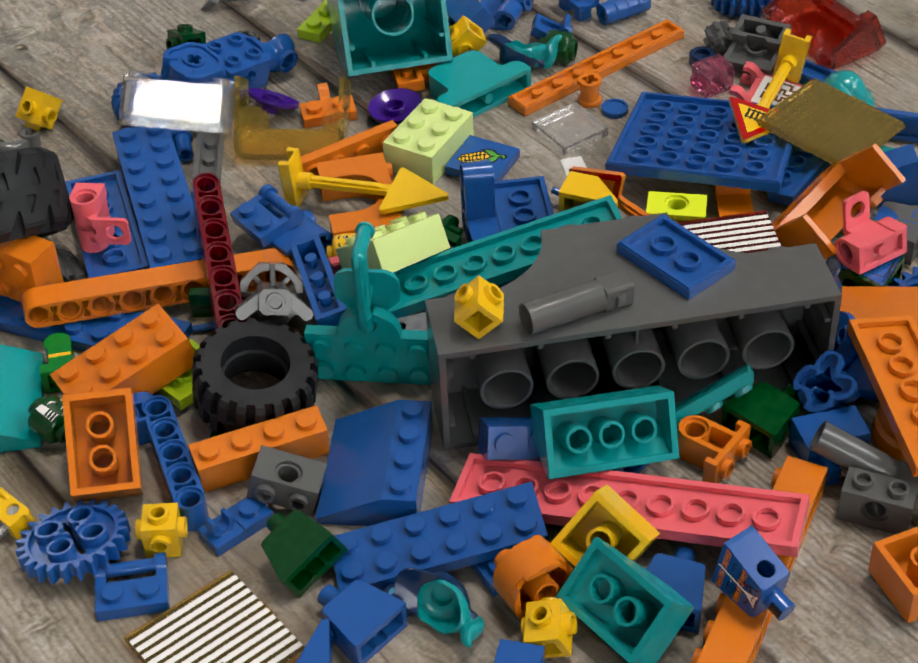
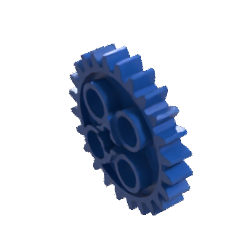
(50, 550)

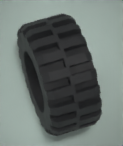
(245, 349)

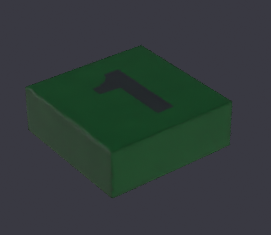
(200, 302)

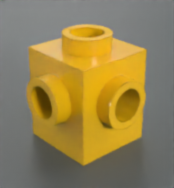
(466, 36)
(38, 109)
(479, 307)
(161, 529)
(549, 625)

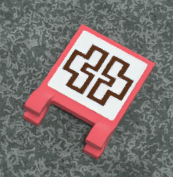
(759, 83)

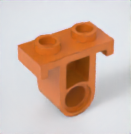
(713, 446)

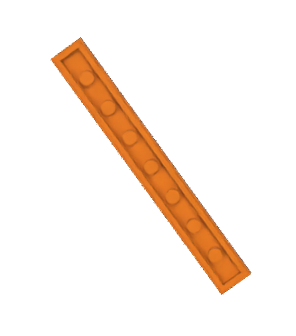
(603, 63)

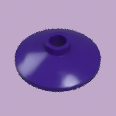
(272, 100)
(393, 105)

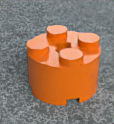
(529, 573)

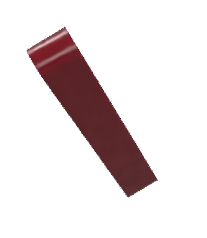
(216, 249)

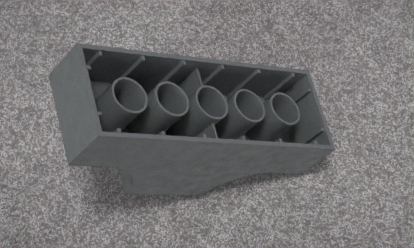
(768, 312)

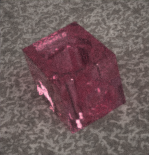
(712, 75)

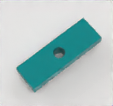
(711, 397)

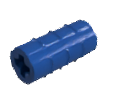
(616, 10)

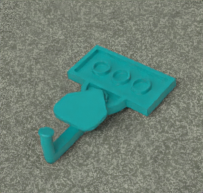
(368, 337)

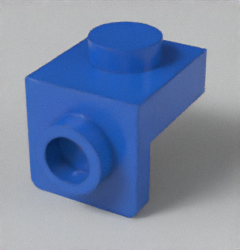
(542, 25)

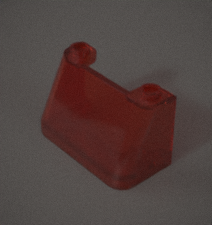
(835, 30)

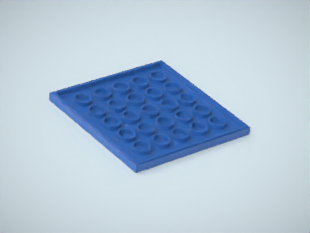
(696, 144)

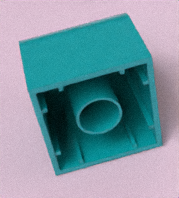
(389, 34)

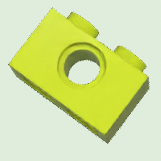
(678, 206)

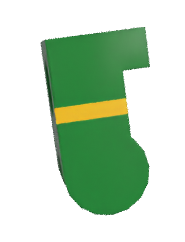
(58, 352)

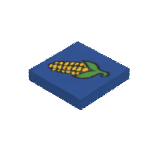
(478, 149)

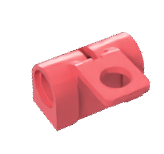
(93, 218)
(868, 242)

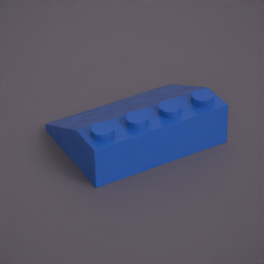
(377, 464)

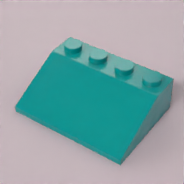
(18, 390)

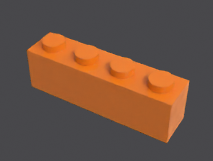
(232, 455)

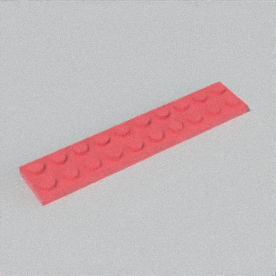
(673, 506)

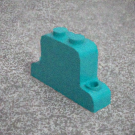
(477, 82)

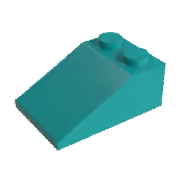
(624, 603)

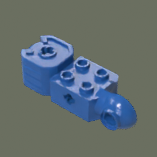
(228, 58)

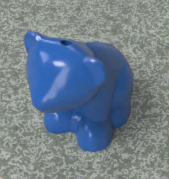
(829, 387)

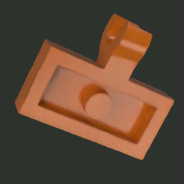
(412, 77)
(313, 111)

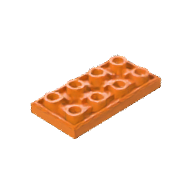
(880, 301)

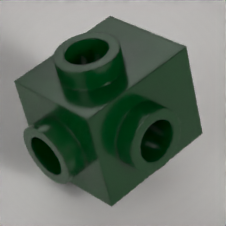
(183, 34)

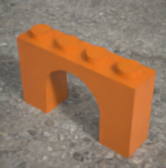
(362, 168)

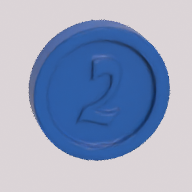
(614, 108)

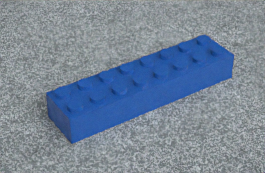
(158, 195)

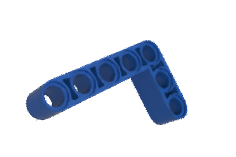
(478, 201)
(160, 426)

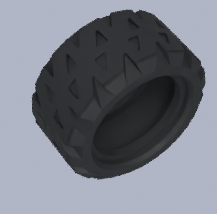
(32, 194)

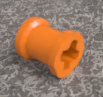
(589, 90)

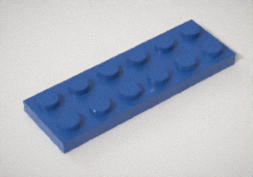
(114, 258)
(440, 537)

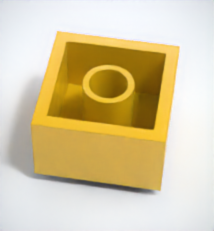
(610, 519)

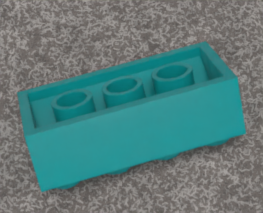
(605, 431)

